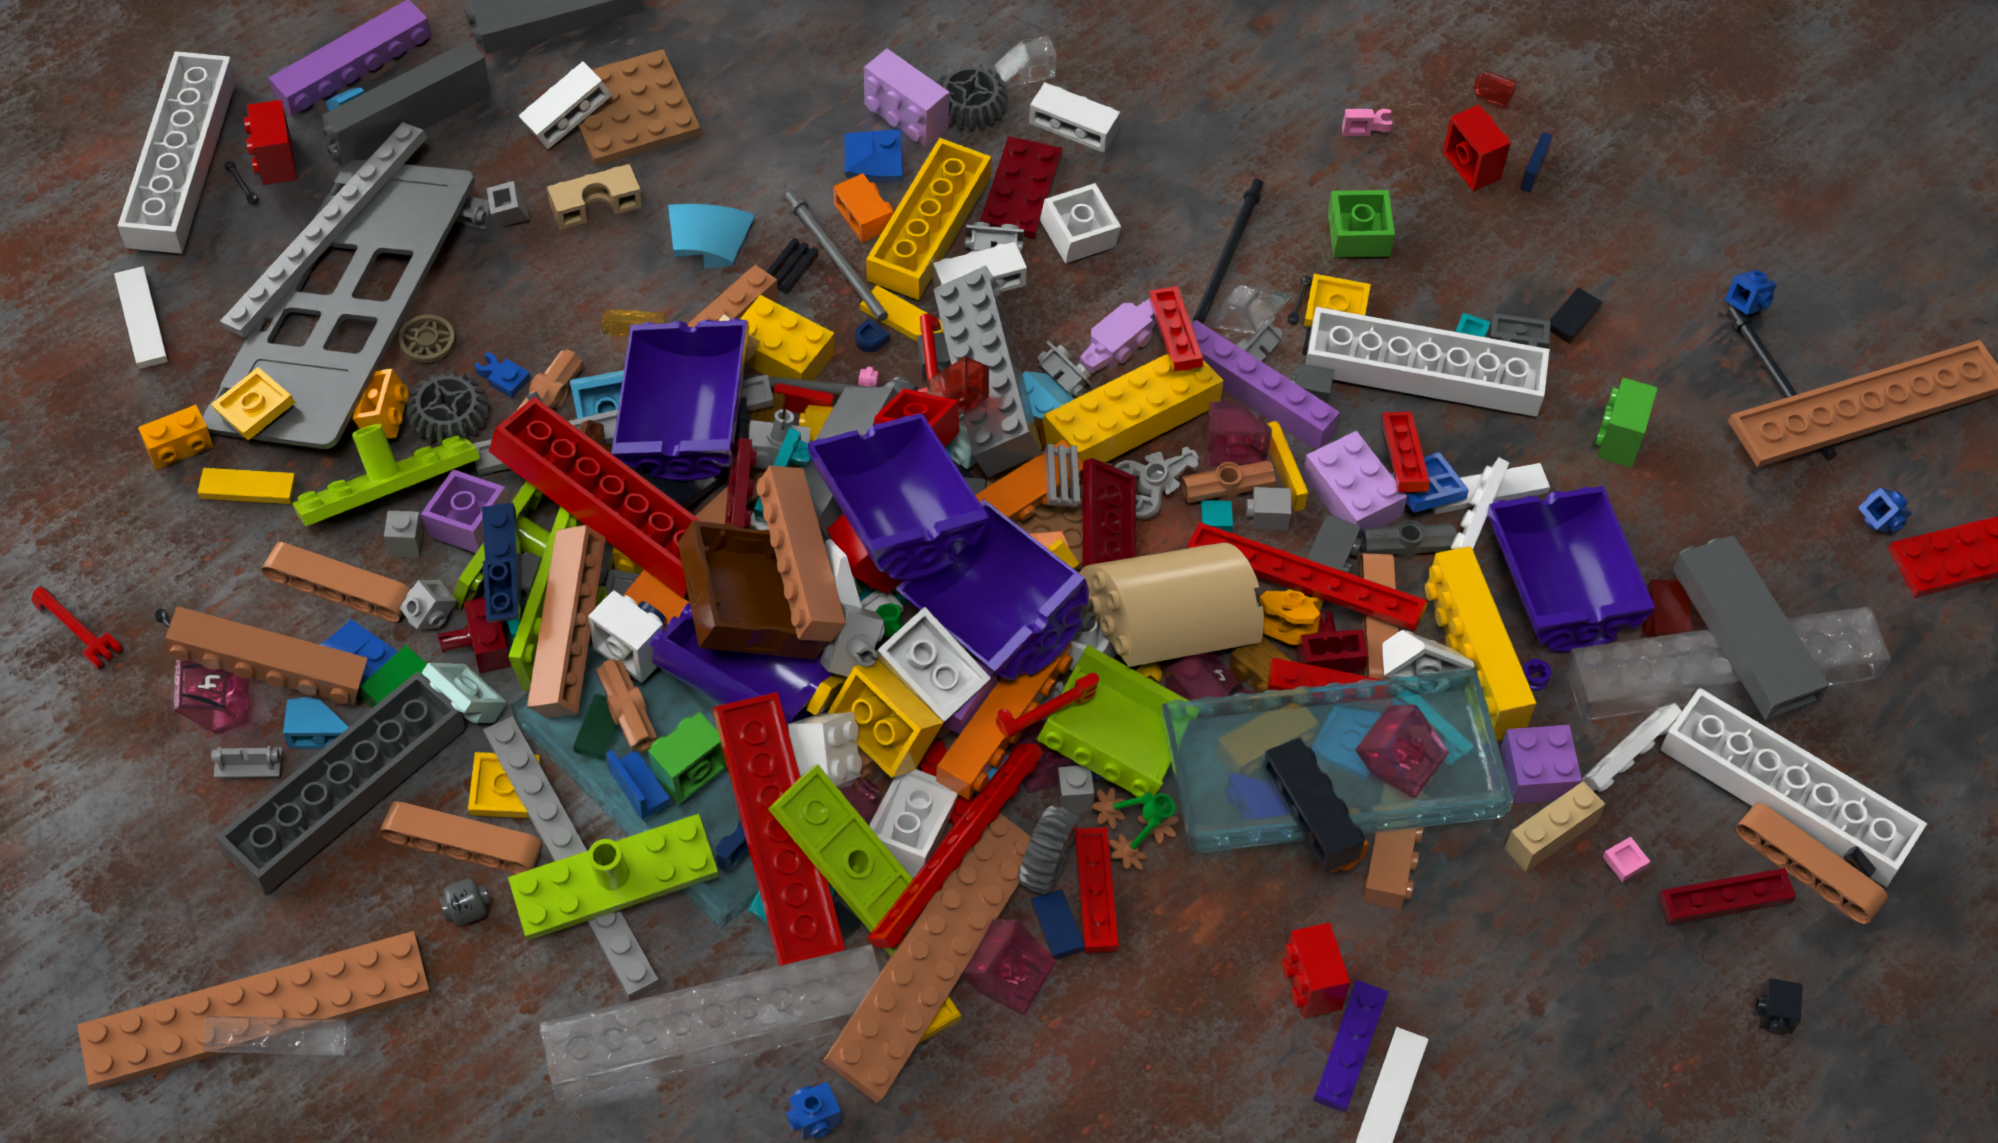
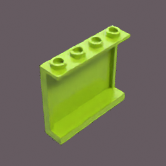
(1116, 730)

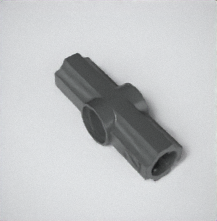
(1421, 539)

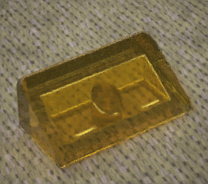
(619, 320)

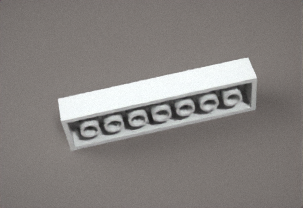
(177, 153)
(1429, 361)
(1791, 781)

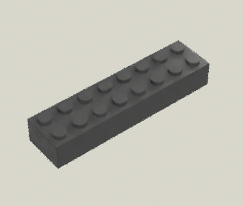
(978, 327)
(340, 783)

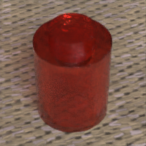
(1495, 88)

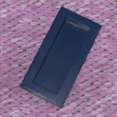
(1536, 162)
(1057, 924)

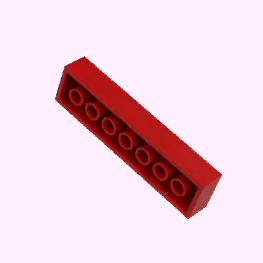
(595, 489)

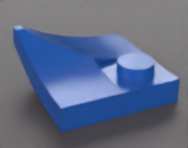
(875, 155)
(1444, 486)
(359, 641)

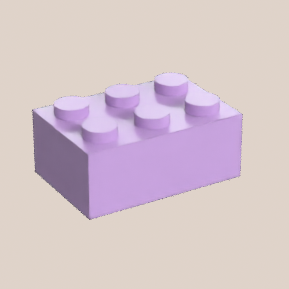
(906, 98)
(1354, 483)

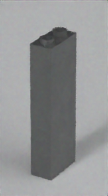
(517, 22)
(416, 98)
(852, 412)
(1750, 627)

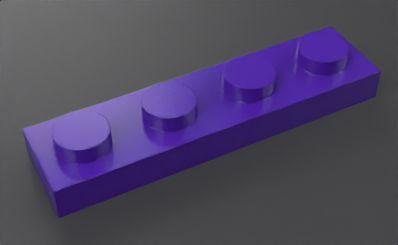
(1350, 1046)

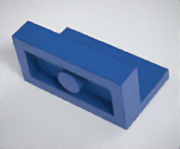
(638, 783)

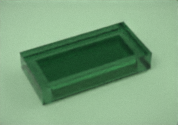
(597, 730)

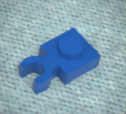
(504, 377)

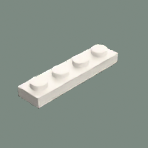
(1482, 497)
(1636, 742)

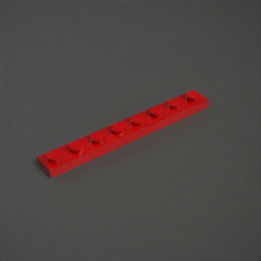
(1319, 579)
(959, 840)

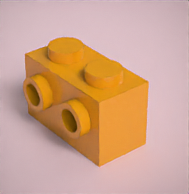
(383, 403)
(176, 437)

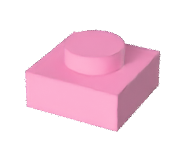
(1626, 859)

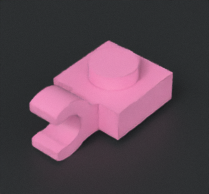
(1363, 121)

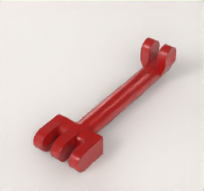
(928, 324)
(44, 598)
(1082, 692)

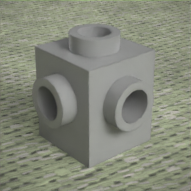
(428, 604)

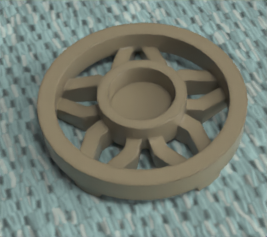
(426, 339)

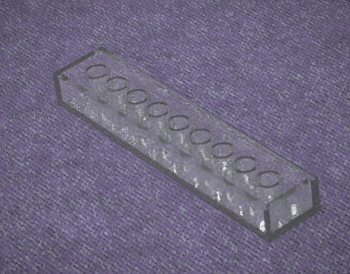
(1671, 668)
(706, 1023)

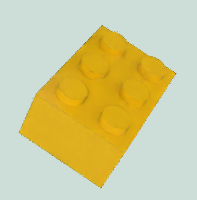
(788, 342)
(890, 718)

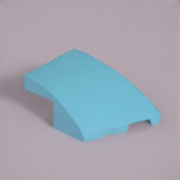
(709, 231)

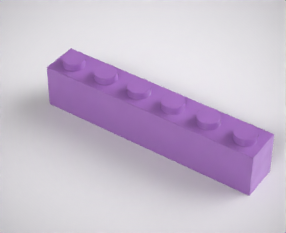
(349, 57)
(1267, 390)

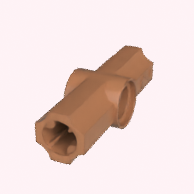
(555, 382)
(1240, 478)
(626, 705)

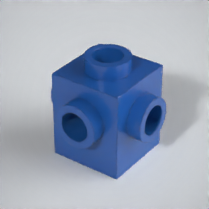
(1751, 292)
(1877, 510)
(814, 1111)

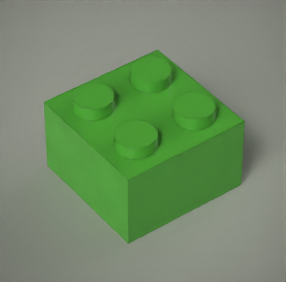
(1361, 223)
(1625, 421)
(687, 757)

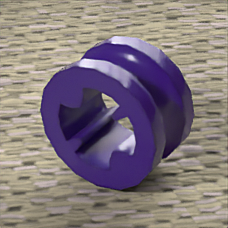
(1534, 666)

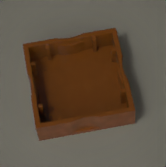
(739, 592)

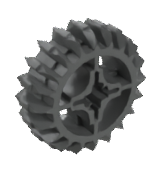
(974, 96)
(447, 407)
(1048, 849)

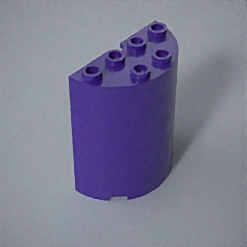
(681, 397)
(901, 495)
(1571, 567)
(1005, 599)
(736, 675)

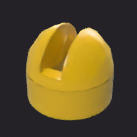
(1151, 671)

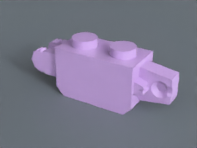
(1119, 336)

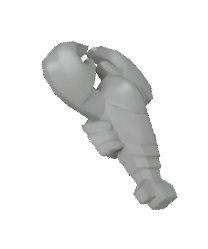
(1156, 478)

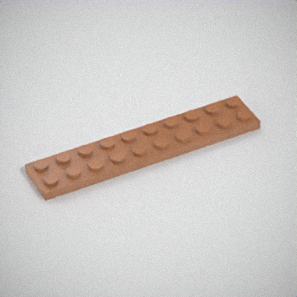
(1866, 403)
(928, 962)
(319, 988)

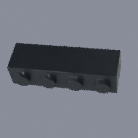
(1313, 804)

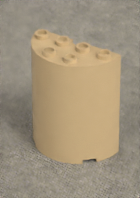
(1176, 603)

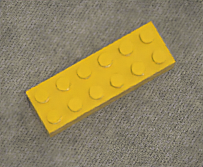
(928, 218)
(1132, 409)
(1477, 632)

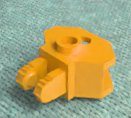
(1290, 613)

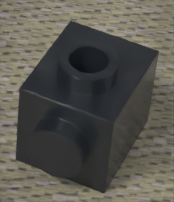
(1779, 1006)

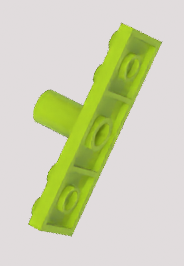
(383, 473)
(531, 536)
(525, 642)
(842, 846)
(612, 876)

